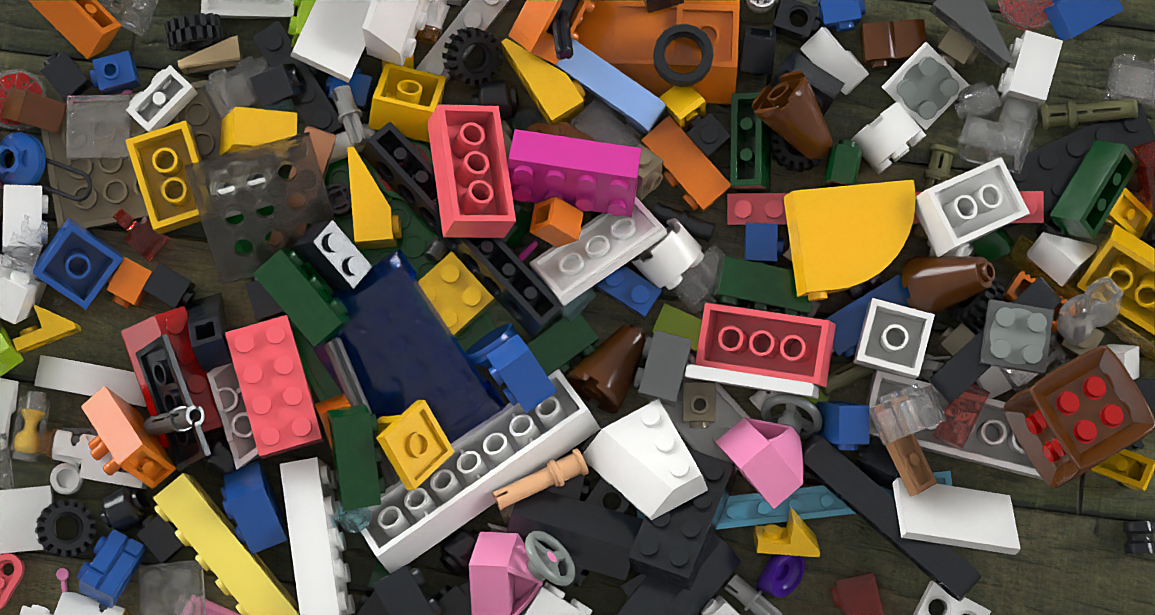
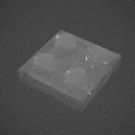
(98, 127)
(172, 589)

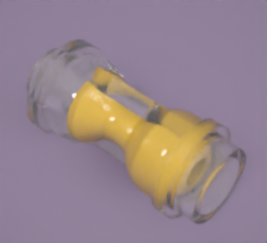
(27, 442)

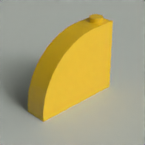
(846, 233)

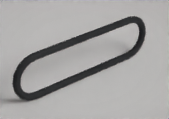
(66, 167)

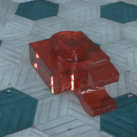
(141, 235)

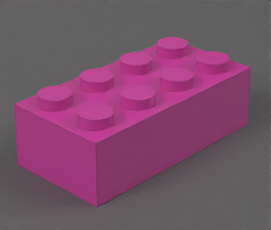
(575, 170)

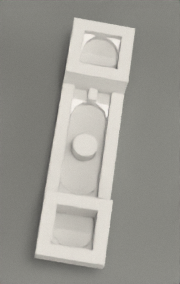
(87, 379)

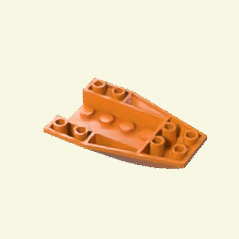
(627, 36)

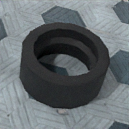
(696, 35)

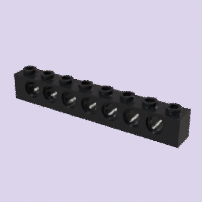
(485, 258)

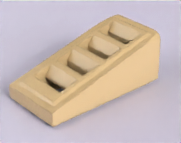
(218, 56)

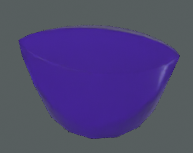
(781, 575)

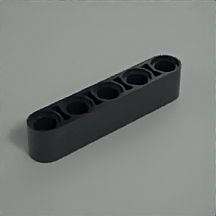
(965, 365)

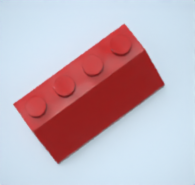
(175, 325)

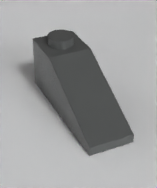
(975, 24)

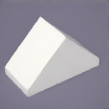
(1060, 256)

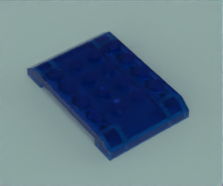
(408, 352)

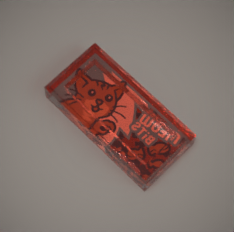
(961, 417)

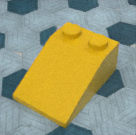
(548, 86)
(372, 216)

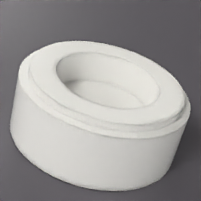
(66, 479)

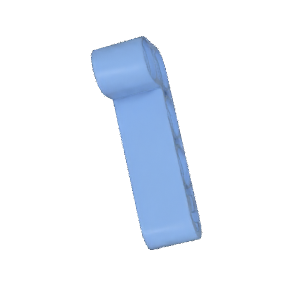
(613, 87)

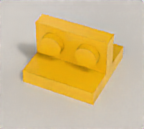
(414, 443)

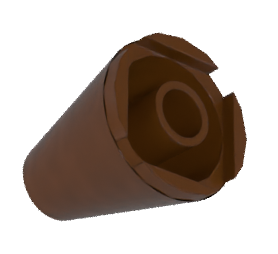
(795, 114)
(944, 280)
(609, 369)

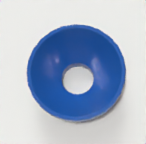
(28, 162)
(488, 343)

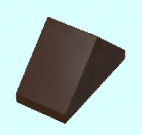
(34, 110)

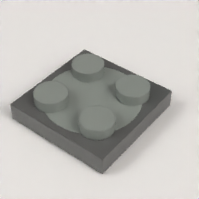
(1016, 336)

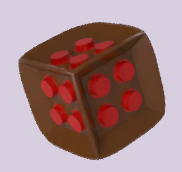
(1079, 416)

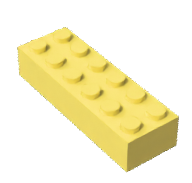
(219, 550)

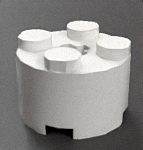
(888, 137)
(669, 257)

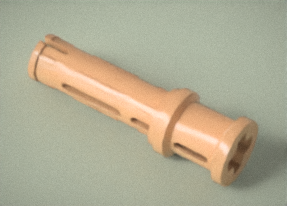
(554, 474)

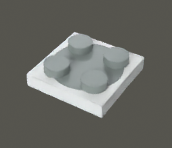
(925, 85)

